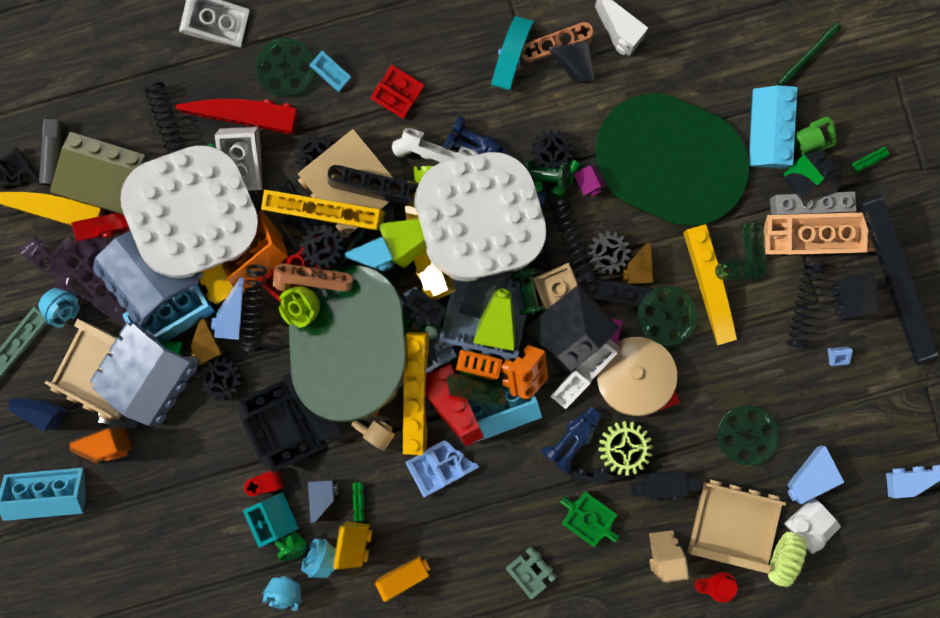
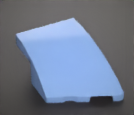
(439, 467)

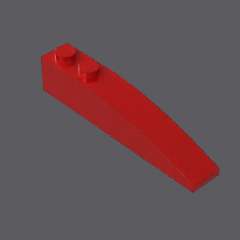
(245, 112)

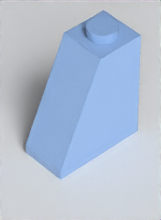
(814, 477)

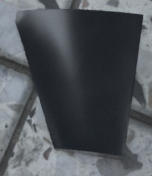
(574, 59)
(16, 169)

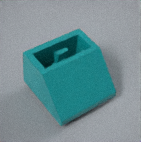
(270, 519)

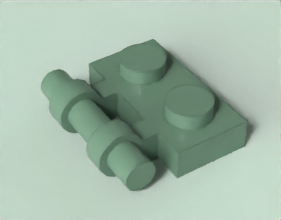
(526, 576)

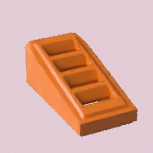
(495, 369)

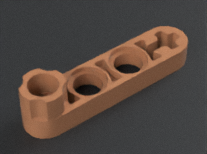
(555, 39)
(290, 274)

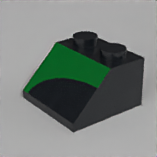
(813, 176)

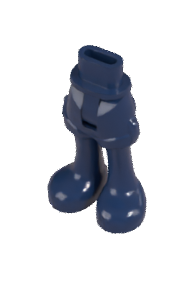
(485, 144)
(582, 431)

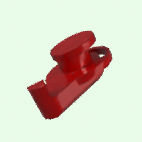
(718, 586)

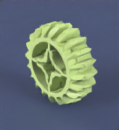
(625, 457)
(787, 559)

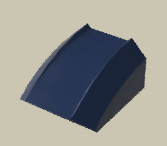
(38, 412)

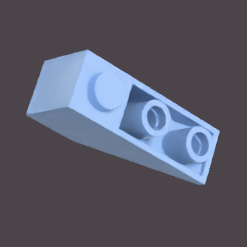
(911, 483)

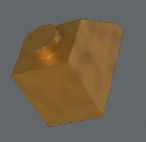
(639, 269)
(204, 344)

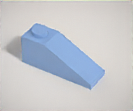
(228, 318)

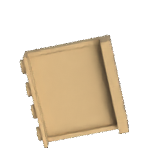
(347, 152)
(79, 366)
(735, 526)

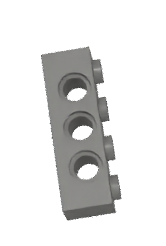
(833, 203)

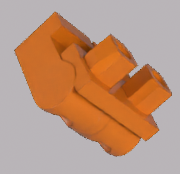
(526, 374)

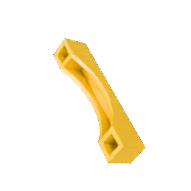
(414, 412)

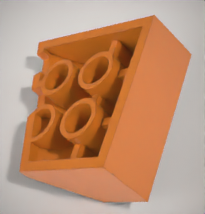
(265, 250)
(104, 445)

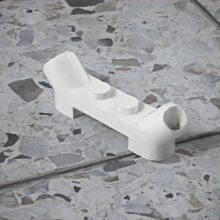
(413, 141)

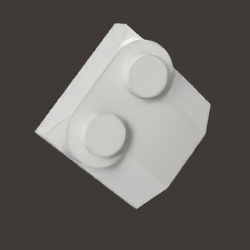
(813, 524)

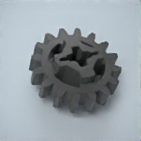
(613, 261)

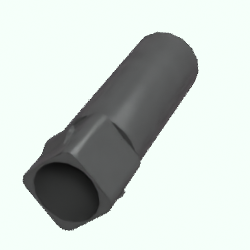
(50, 150)

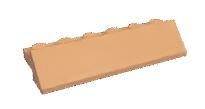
(816, 234)

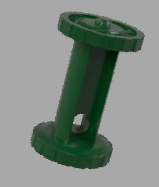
(560, 175)
(528, 292)

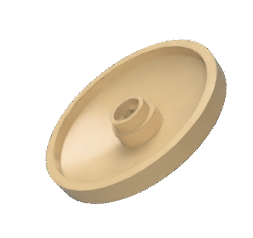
(638, 377)

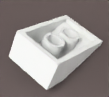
(214, 21)
(621, 26)
(245, 150)

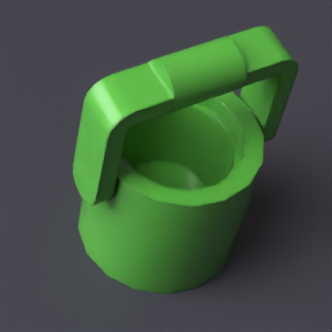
(812, 139)

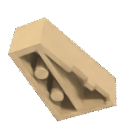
(667, 560)

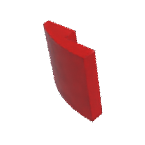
(397, 91)

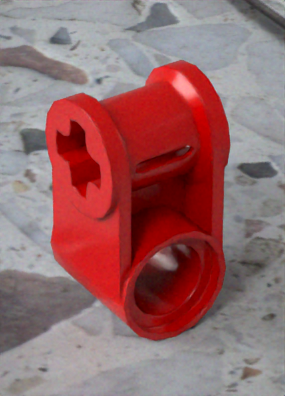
(267, 483)

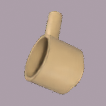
(377, 434)

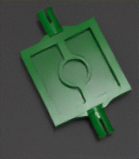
(589, 519)

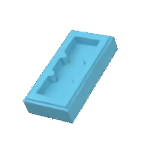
(330, 71)

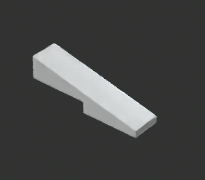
(583, 374)

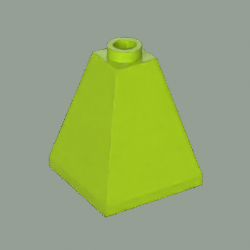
(404, 240)
(497, 322)

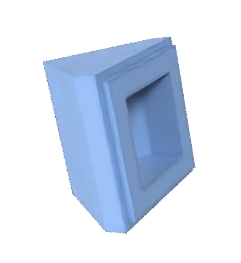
(839, 356)

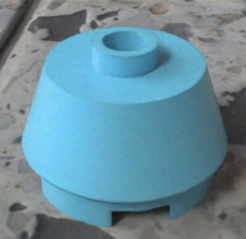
(58, 306)
(319, 559)
(282, 593)

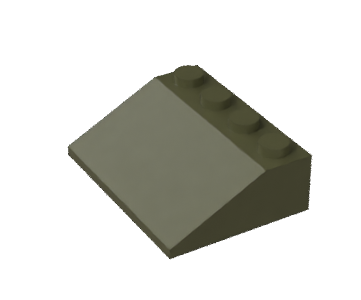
(94, 171)

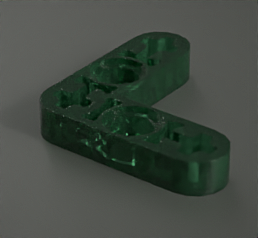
(748, 265)

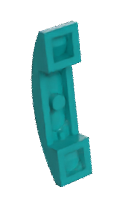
(511, 52)

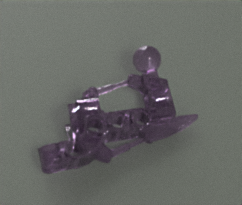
(62, 267)

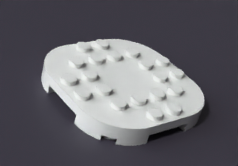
(189, 211)
(480, 216)

